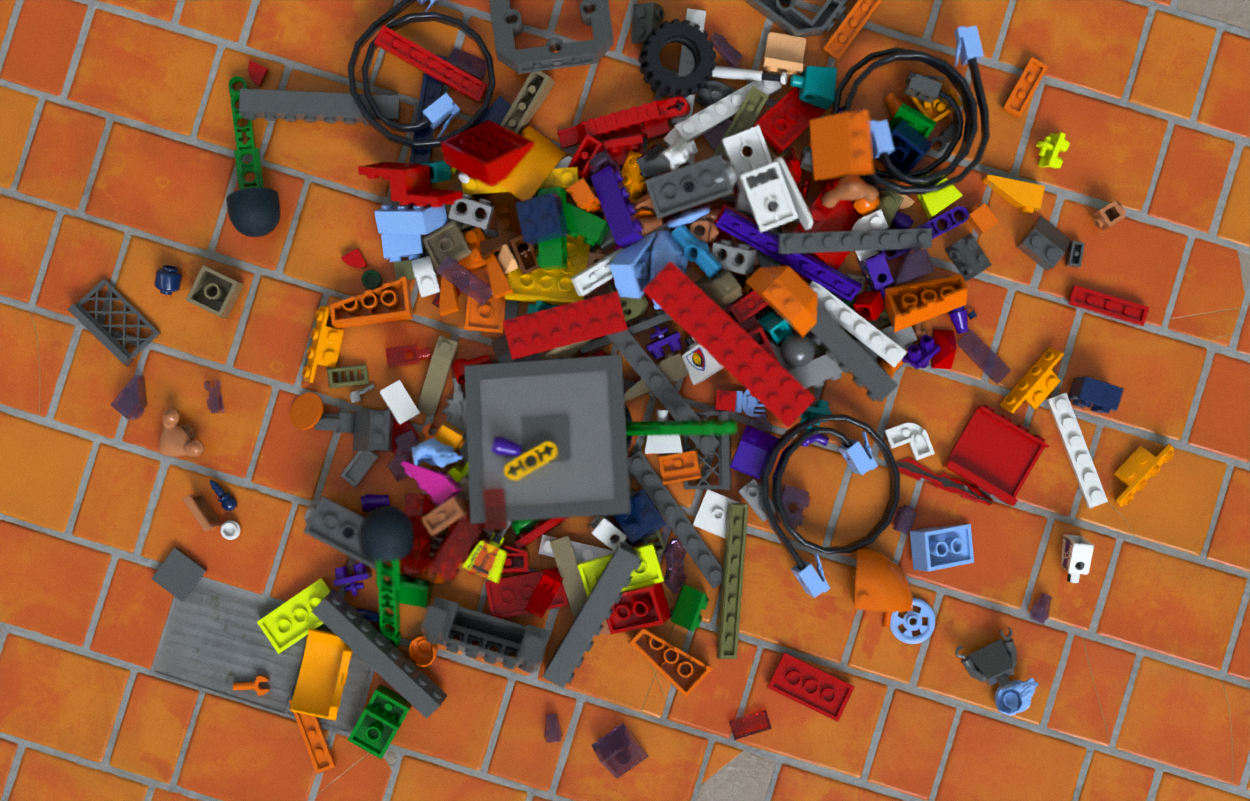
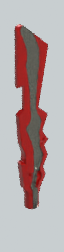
(943, 481)

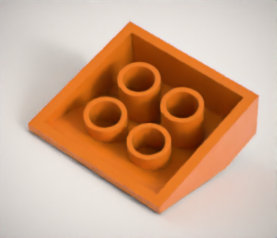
(842, 145)

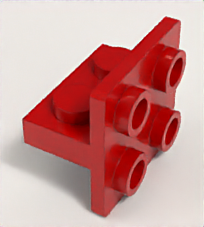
(622, 142)

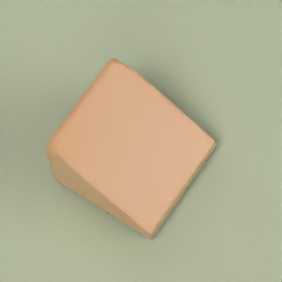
(507, 260)

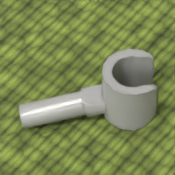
(355, 395)

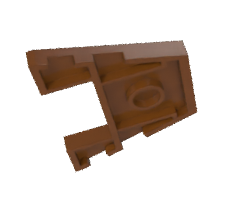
(507, 221)

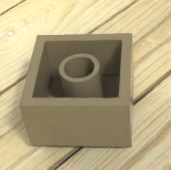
(214, 292)

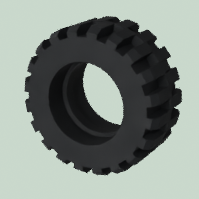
(691, 38)

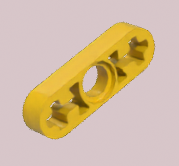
(541, 448)

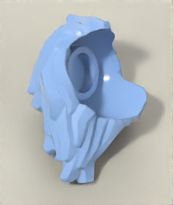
(434, 453)
(1016, 698)

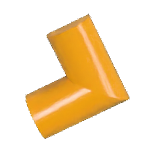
(936, 109)

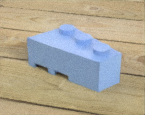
(409, 219)

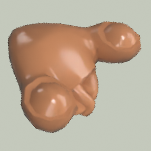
(850, 188)
(705, 228)
(177, 439)

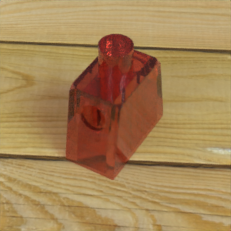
(396, 356)

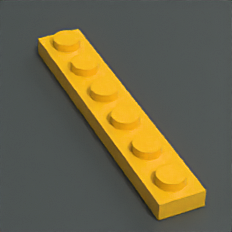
(557, 178)

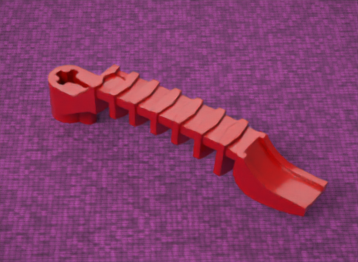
(625, 118)

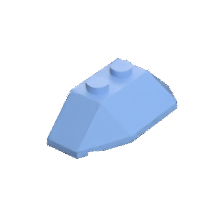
(663, 251)

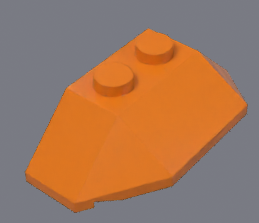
(787, 296)

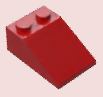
(639, 609)

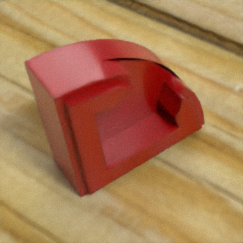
(257, 73)
(355, 259)

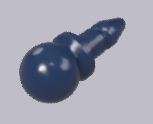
(228, 502)

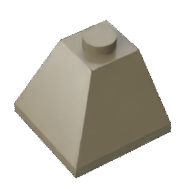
(721, 288)

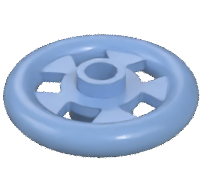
(688, 216)
(925, 630)

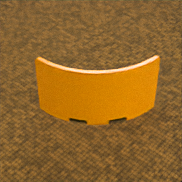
(534, 167)
(322, 675)

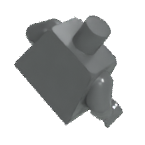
(993, 662)

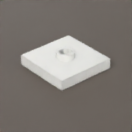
(713, 513)

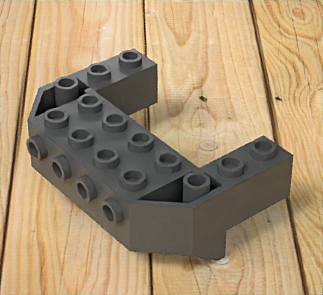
(448, 620)

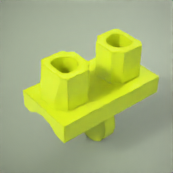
(1050, 148)

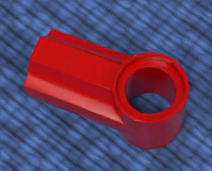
(458, 366)

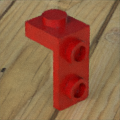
(544, 593)

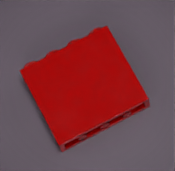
(995, 454)

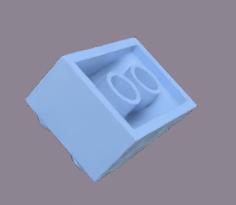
(633, 267)
(941, 547)

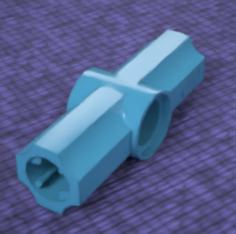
(690, 244)

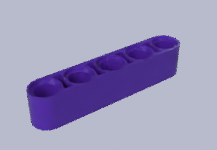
(949, 221)

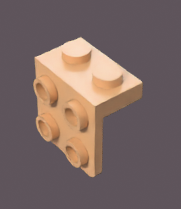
(784, 54)

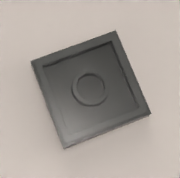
(179, 574)

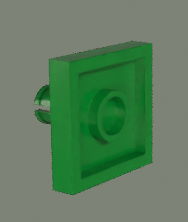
(914, 118)

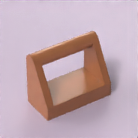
(445, 515)

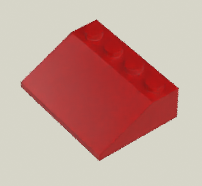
(486, 152)
(838, 218)

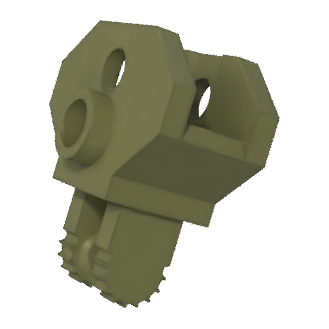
(637, 305)

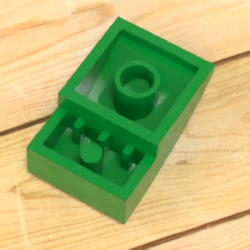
(380, 721)

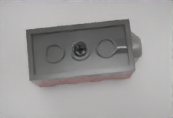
(692, 186)
(337, 528)

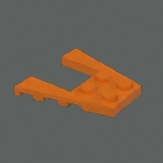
(499, 282)

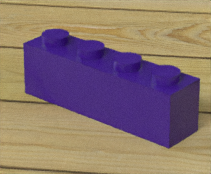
(617, 206)

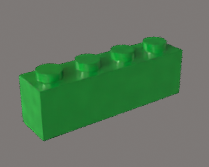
(586, 226)
(553, 252)

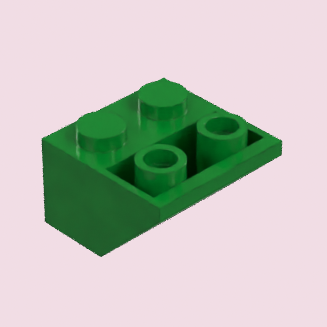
(414, 592)
(689, 606)

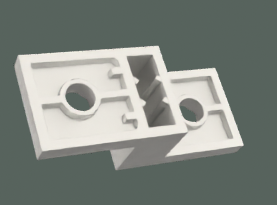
(760, 179)

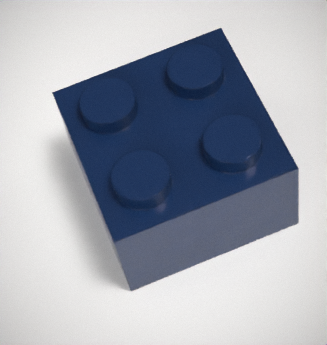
(908, 147)
(542, 218)
(1095, 394)
(642, 520)

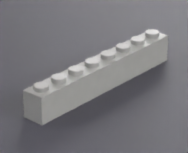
(825, 368)

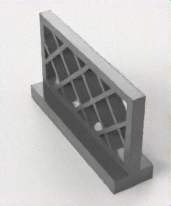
(102, 334)
(724, 455)

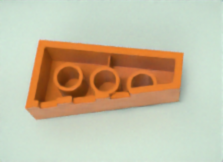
(924, 300)
(374, 306)
(673, 664)

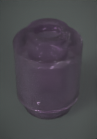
(904, 519)

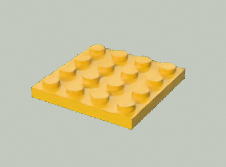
(551, 285)

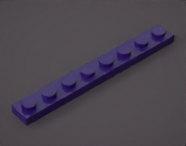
(800, 262)

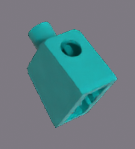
(816, 85)

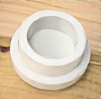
(230, 530)

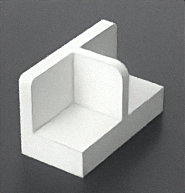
(399, 402)

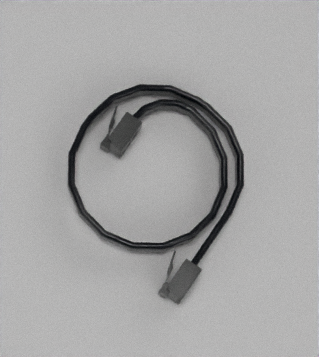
(917, 86)

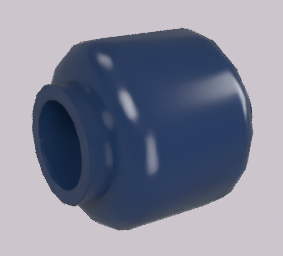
(168, 279)

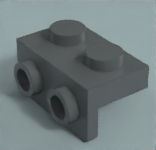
(645, 19)
(968, 257)

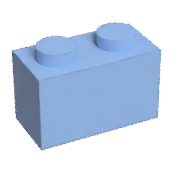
(402, 246)

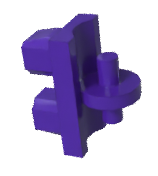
(671, 339)
(920, 354)
(343, 577)

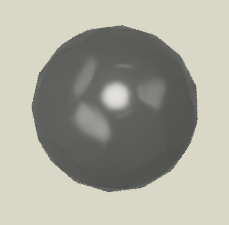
(797, 350)

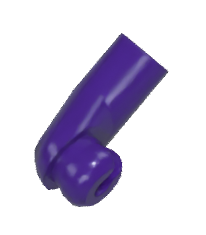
(820, 438)

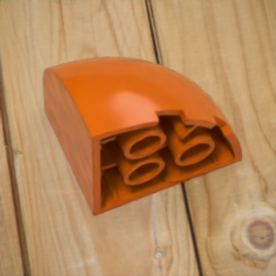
(880, 584)

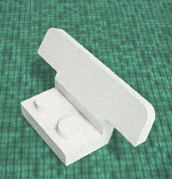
(798, 202)

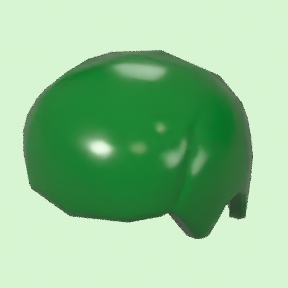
(523, 525)

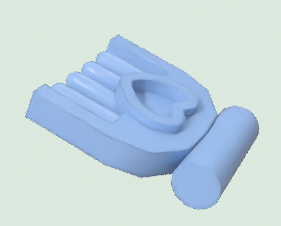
(747, 404)

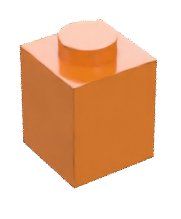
(981, 218)

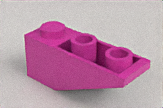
(437, 483)

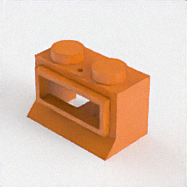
(585, 197)

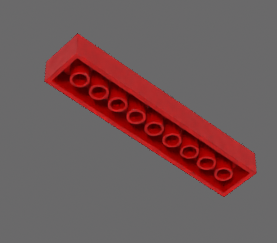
(729, 344)

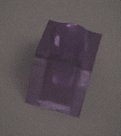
(132, 399)

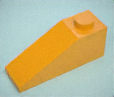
(1018, 193)
(449, 436)

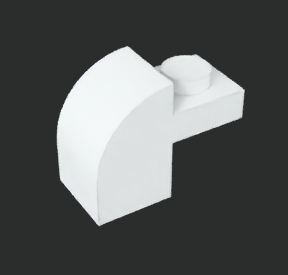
(426, 277)

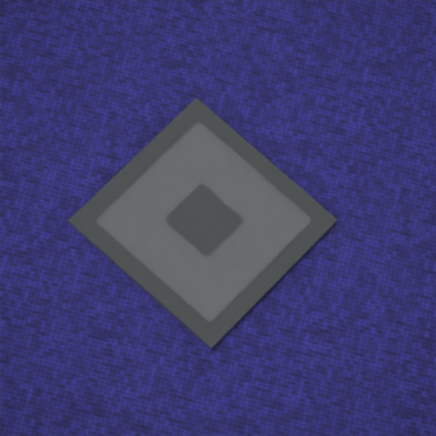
(556, 401)

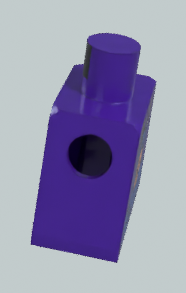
(873, 267)

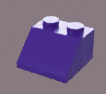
(752, 451)

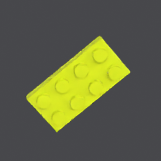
(647, 574)
(295, 617)

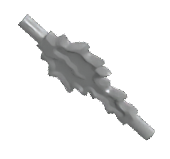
(457, 415)

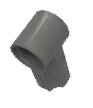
(336, 422)

